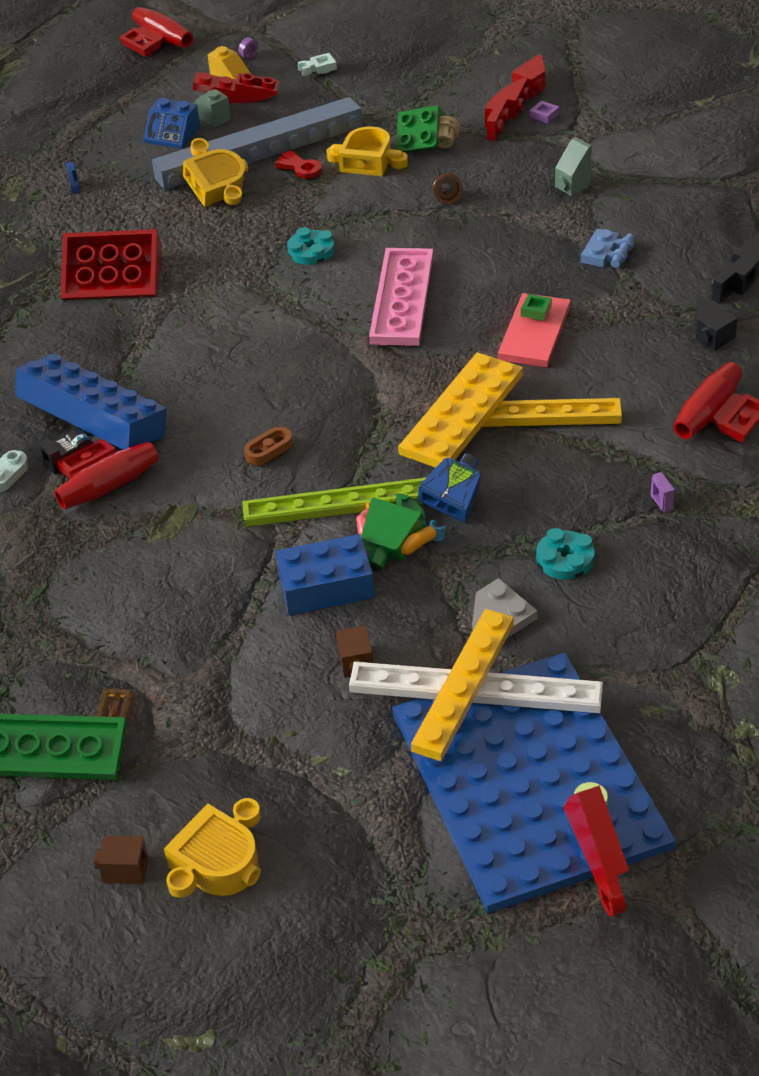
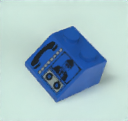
(171, 123)

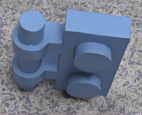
(601, 247)

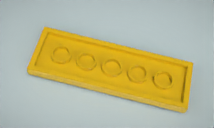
(461, 410)

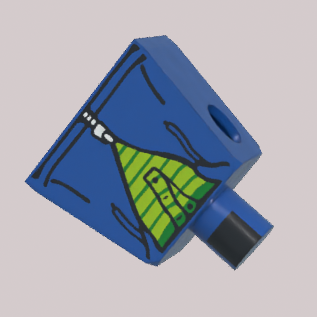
(452, 487)

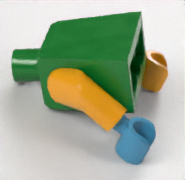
(394, 531)

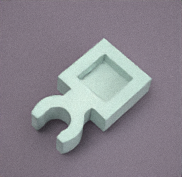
(320, 64)

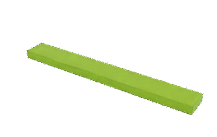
(325, 502)

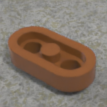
(268, 445)

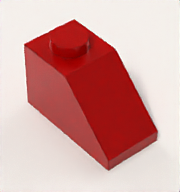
(535, 75)

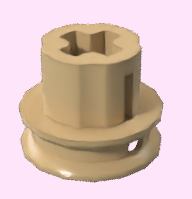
(447, 138)

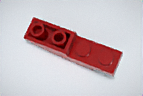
(243, 90)
(505, 105)

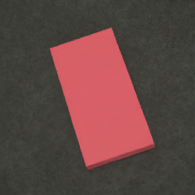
(533, 340)

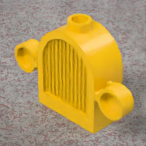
(366, 152)
(214, 174)
(215, 852)

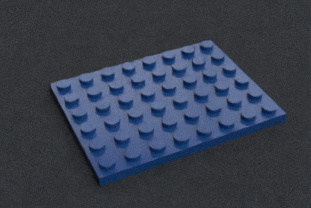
(508, 788)

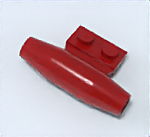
(153, 31)
(716, 403)
(99, 470)

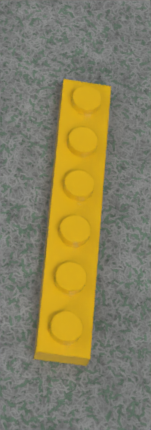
(556, 412)
(462, 685)

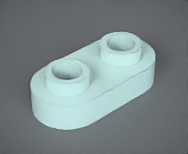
(12, 467)

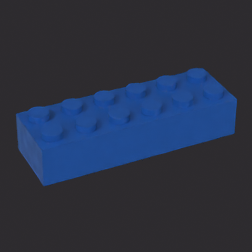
(90, 401)

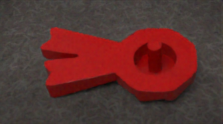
(303, 168)

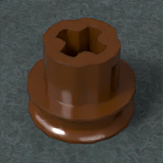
(449, 195)

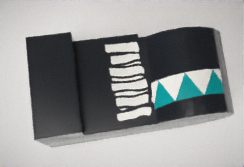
(62, 447)

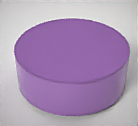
(248, 48)

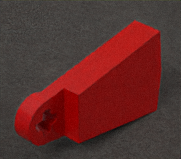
(599, 844)

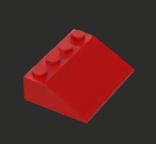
(110, 264)

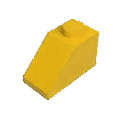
(226, 63)

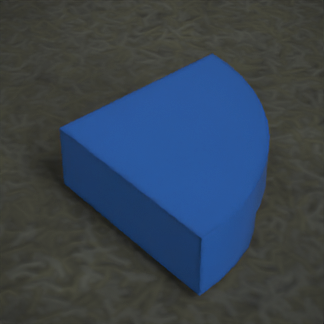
(73, 179)

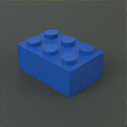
(324, 574)

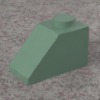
(213, 108)
(574, 167)

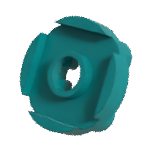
(310, 245)
(557, 542)

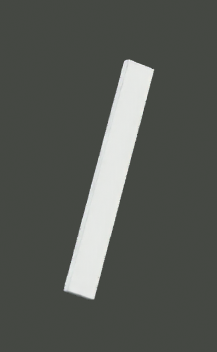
(496, 688)

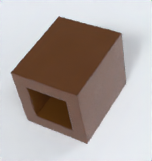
(353, 647)
(122, 859)

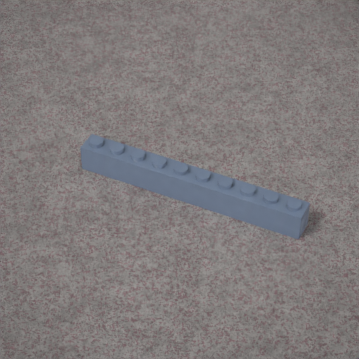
(269, 138)

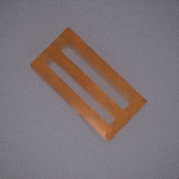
(117, 694)

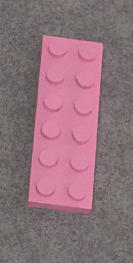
(401, 297)

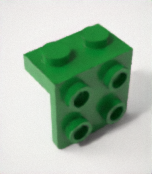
(418, 129)

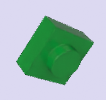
(536, 307)

